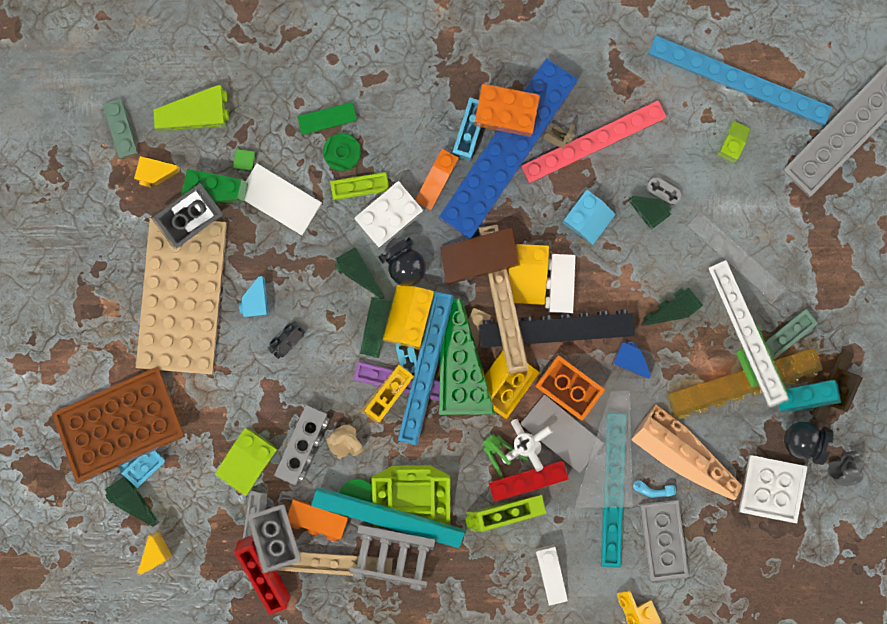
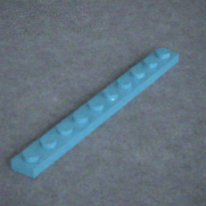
(740, 80)

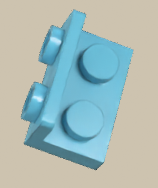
(142, 467)

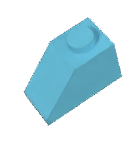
(255, 300)

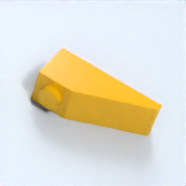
(387, 394)

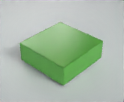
(244, 160)

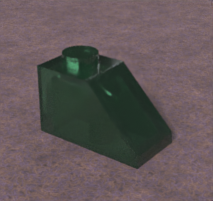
(651, 210)

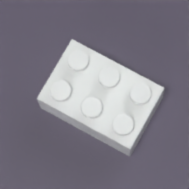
(389, 215)

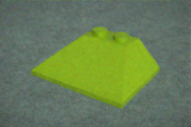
(414, 490)

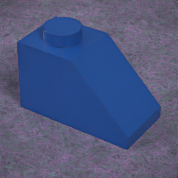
(631, 359)

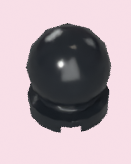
(404, 264)
(807, 441)

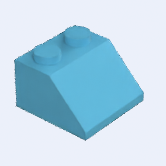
(589, 217)

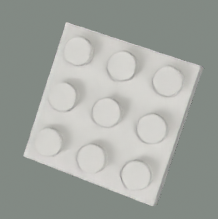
(772, 489)

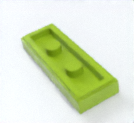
(359, 186)

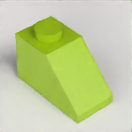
(733, 142)

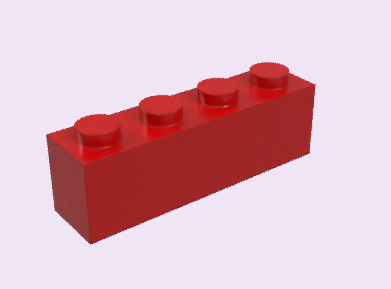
(528, 480)
(267, 585)

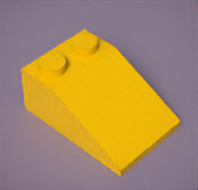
(530, 277)

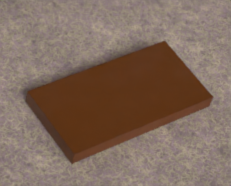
(480, 256)

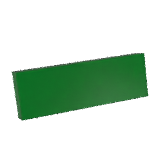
(327, 118)

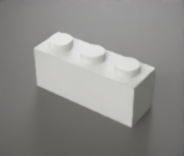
(560, 283)

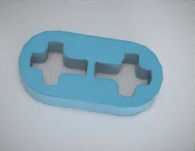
(402, 360)

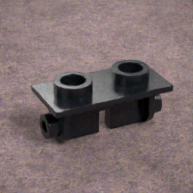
(291, 333)

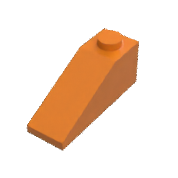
(437, 179)

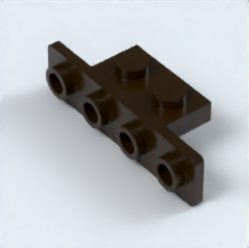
(847, 383)

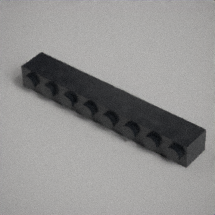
(563, 329)

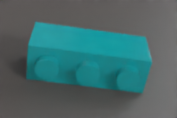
(811, 396)

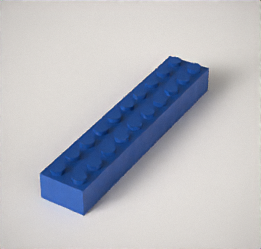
(506, 154)

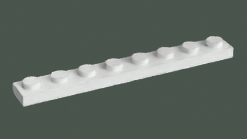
(748, 334)

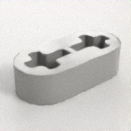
(661, 194)

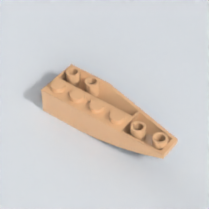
(683, 453)

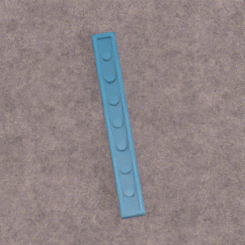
(426, 368)

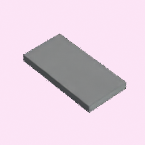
(568, 436)
(664, 540)

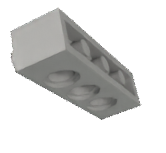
(285, 470)

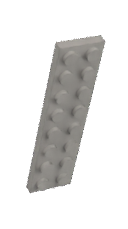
(841, 136)

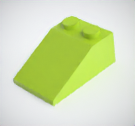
(246, 461)

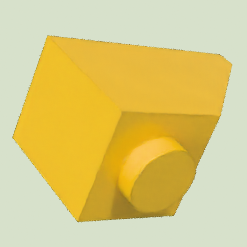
(154, 171)

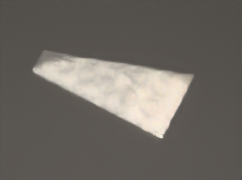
(609, 467)

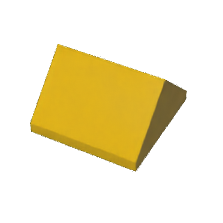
(154, 553)

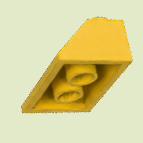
(408, 316)
(507, 388)

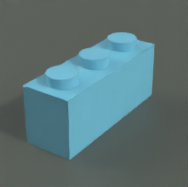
(468, 132)

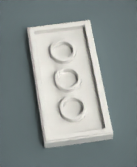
(280, 199)

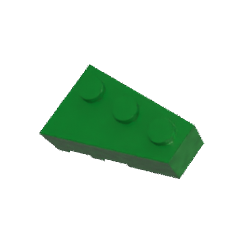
(220, 188)

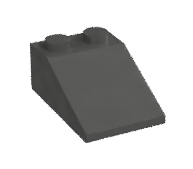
(186, 216)

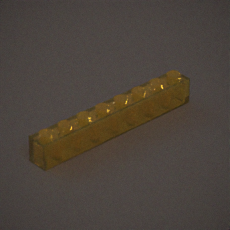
(736, 384)

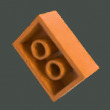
(506, 110)
(569, 387)

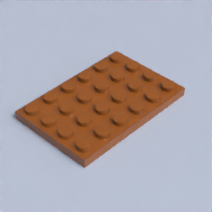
(118, 425)

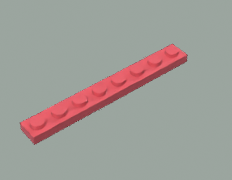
(593, 142)

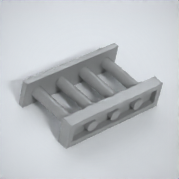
(404, 542)

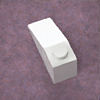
(551, 574)

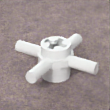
(529, 440)

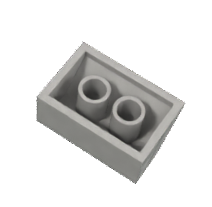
(273, 538)

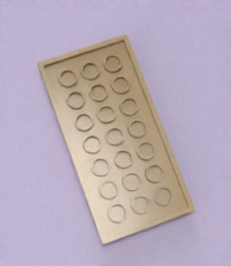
(181, 301)

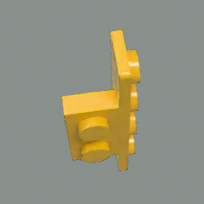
(641, 614)

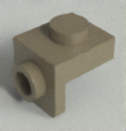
(558, 135)

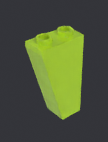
(196, 111)
(505, 513)

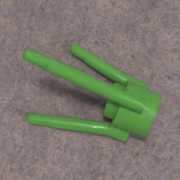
(493, 445)

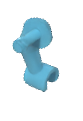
(641, 487)

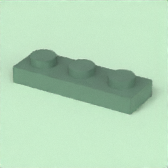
(120, 128)
(790, 333)

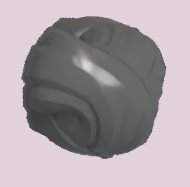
(847, 470)

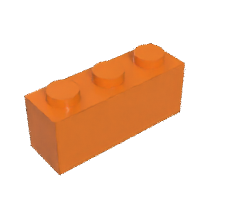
(316, 520)

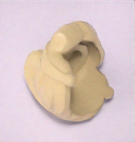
(344, 441)

